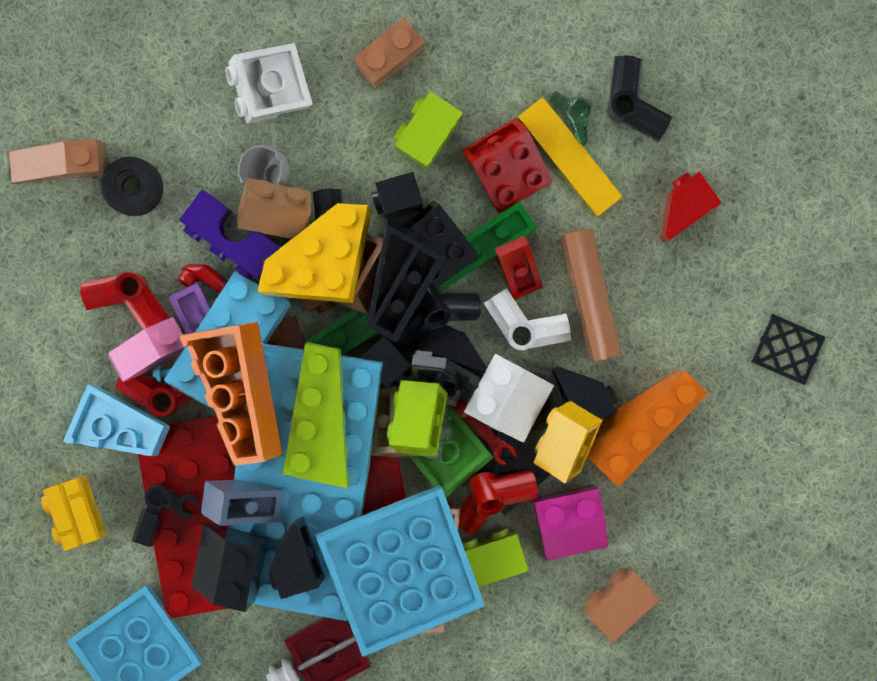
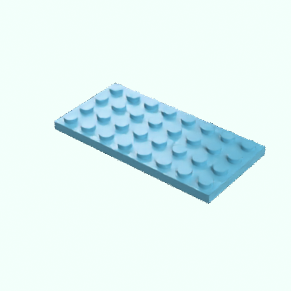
(319, 503)

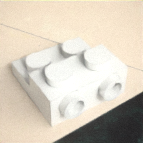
(268, 83)

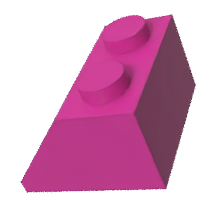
(571, 522)

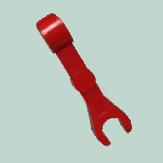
(485, 432)

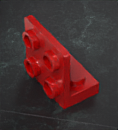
(508, 164)

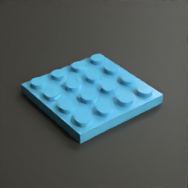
(400, 570)

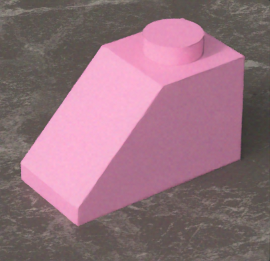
(147, 350)

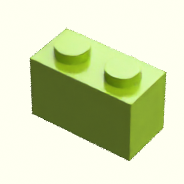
(427, 130)
(417, 418)
(495, 557)

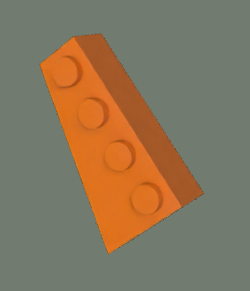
(237, 389)

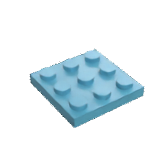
(135, 643)

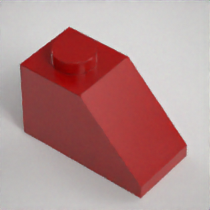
(687, 204)

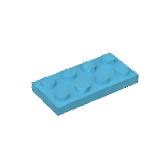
(235, 305)

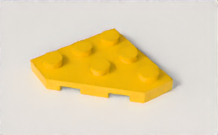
(321, 259)

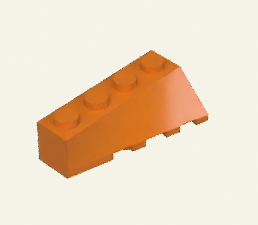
(643, 424)

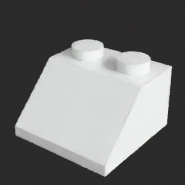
(509, 398)

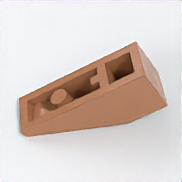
(59, 161)

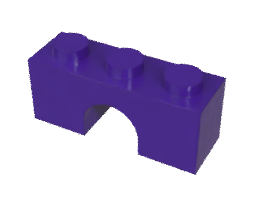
(206, 220)

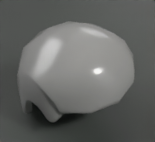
(263, 163)

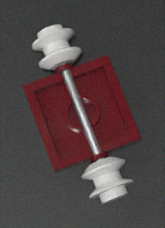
(321, 653)

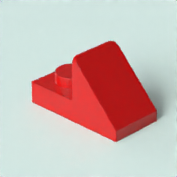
(518, 267)

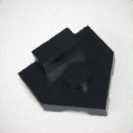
(442, 371)

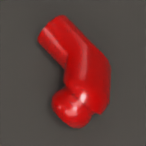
(201, 273)

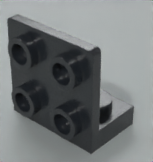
(439, 229)

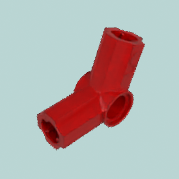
(113, 291)
(146, 391)
(491, 494)

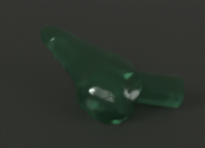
(575, 113)

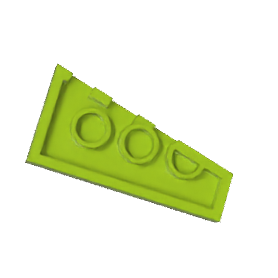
(317, 430)

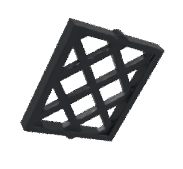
(811, 359)

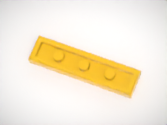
(569, 157)

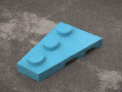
(115, 424)

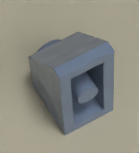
(241, 502)

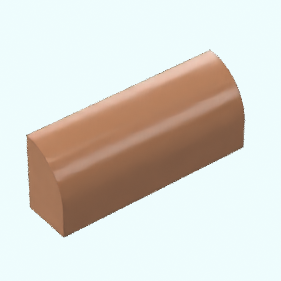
(590, 295)

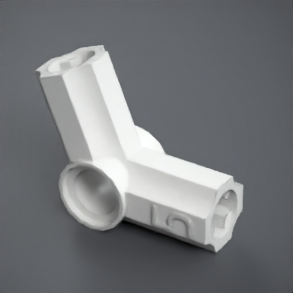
(542, 330)

